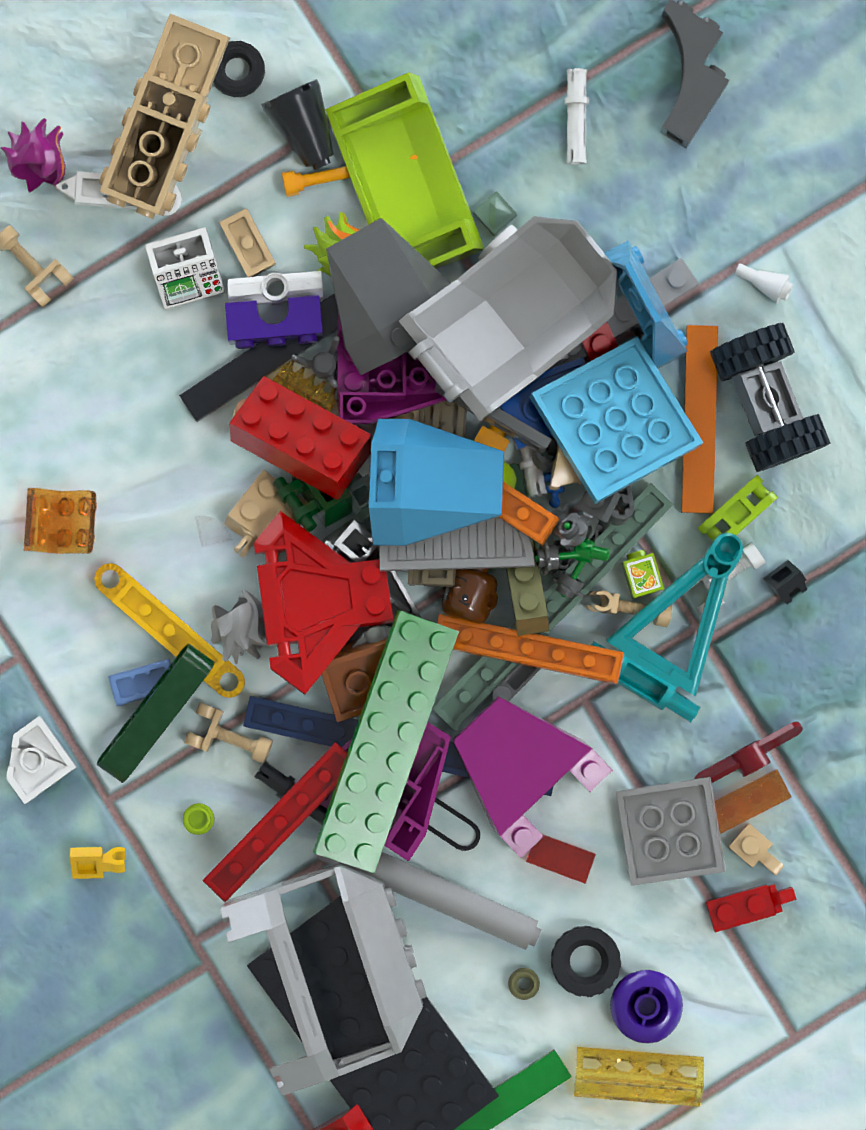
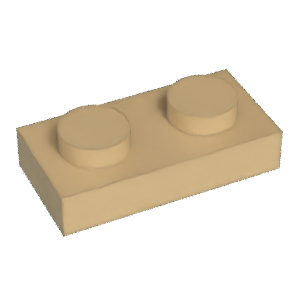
(247, 243)

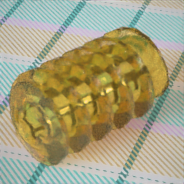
(305, 387)

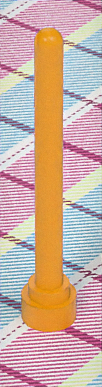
(296, 182)

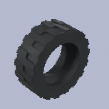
(568, 978)

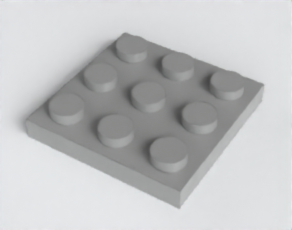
(671, 831)

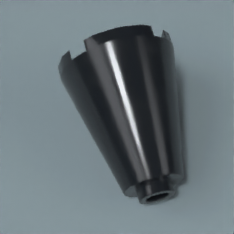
(303, 123)

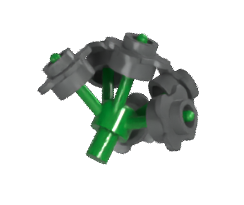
(558, 555)

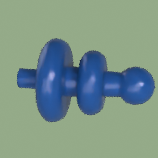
(554, 501)

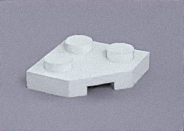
(36, 760)

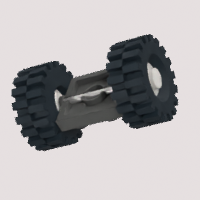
(768, 397)

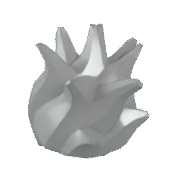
(240, 628)

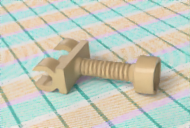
(9, 241)
(611, 604)
(258, 748)

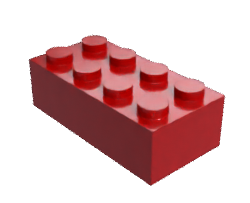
(300, 437)

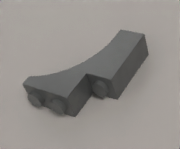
(699, 84)

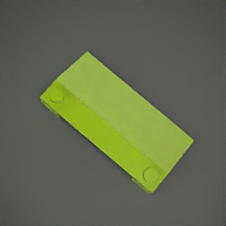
(415, 197)

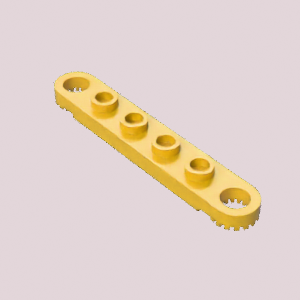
(165, 625)

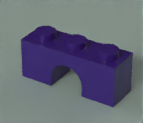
(301, 323)

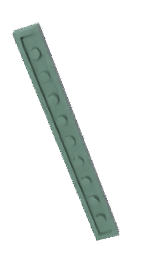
(490, 672)

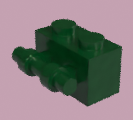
(324, 506)

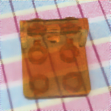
(60, 521)

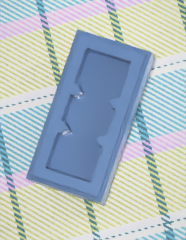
(137, 682)

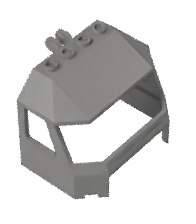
(382, 952)

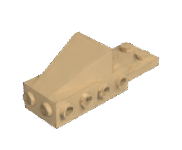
(164, 118)

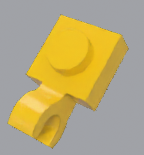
(92, 863)

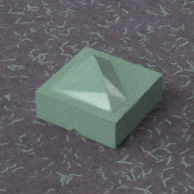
(495, 213)

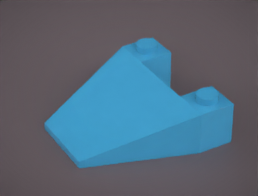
(661, 337)

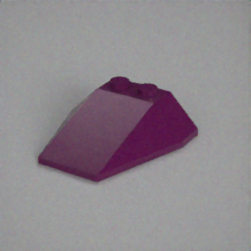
(419, 793)

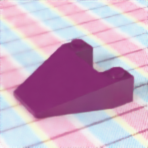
(516, 761)

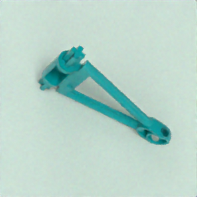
(651, 674)

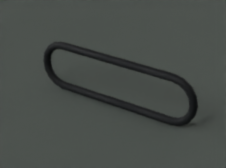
(463, 818)

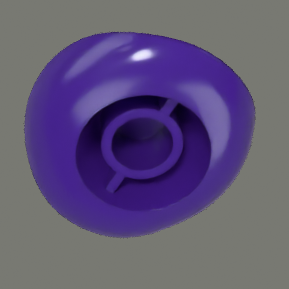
(646, 1006)

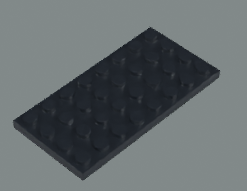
(424, 1086)

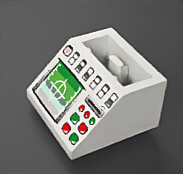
(185, 268)

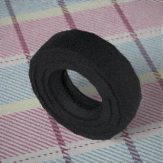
(256, 73)

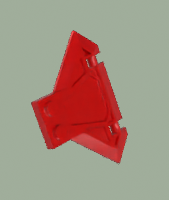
(314, 600)

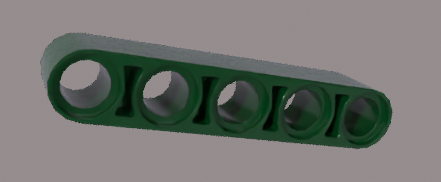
(155, 713)

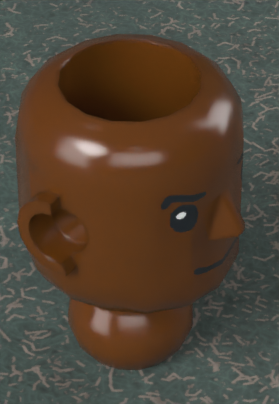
(471, 596)

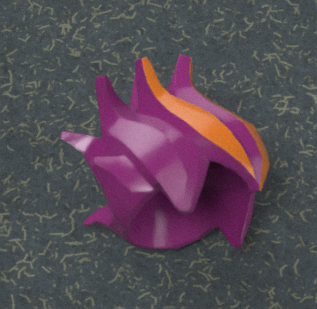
(36, 155)

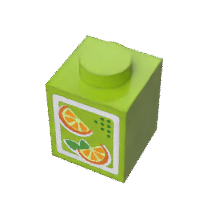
(642, 574)

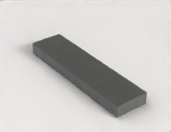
(509, 425)

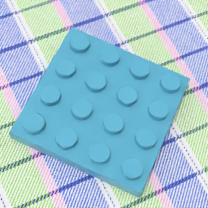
(616, 420)

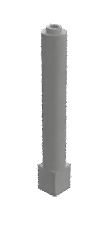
(454, 901)

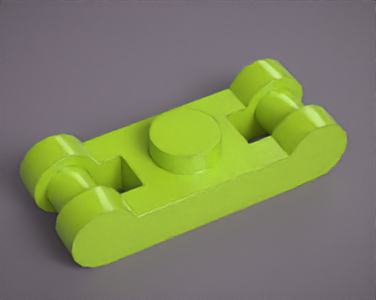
(738, 510)

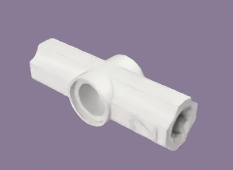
(256, 287)

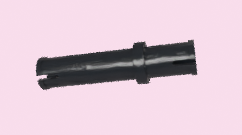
(282, 784)

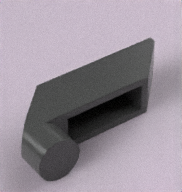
(514, 682)

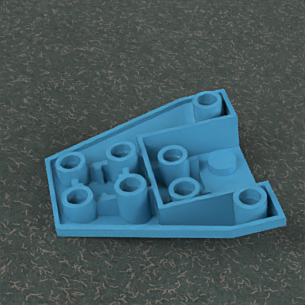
(429, 482)

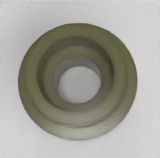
(519, 993)

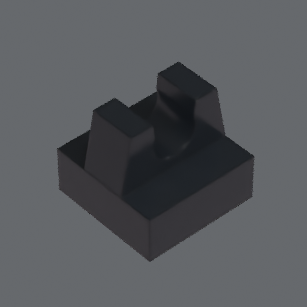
(786, 579)

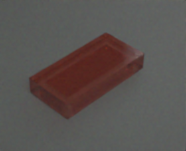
(562, 858)

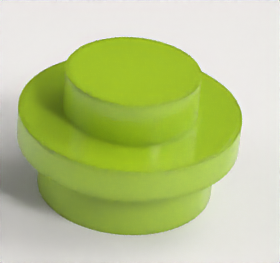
(198, 819)

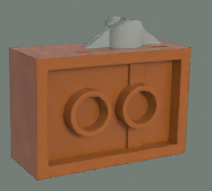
(353, 670)

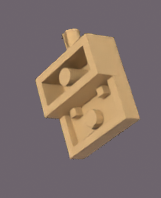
(256, 511)

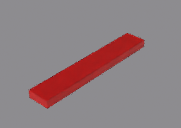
(277, 824)

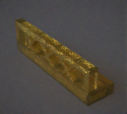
(639, 1083)

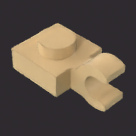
(753, 847)

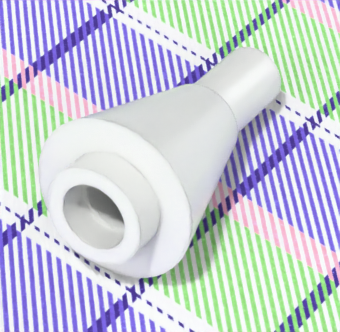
(772, 284)

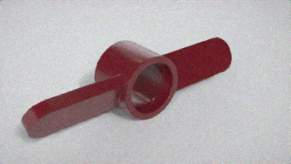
(751, 756)

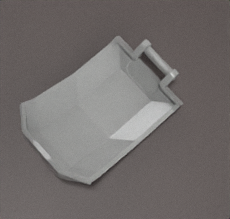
(514, 313)

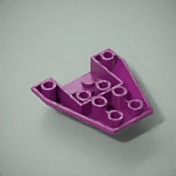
(383, 392)

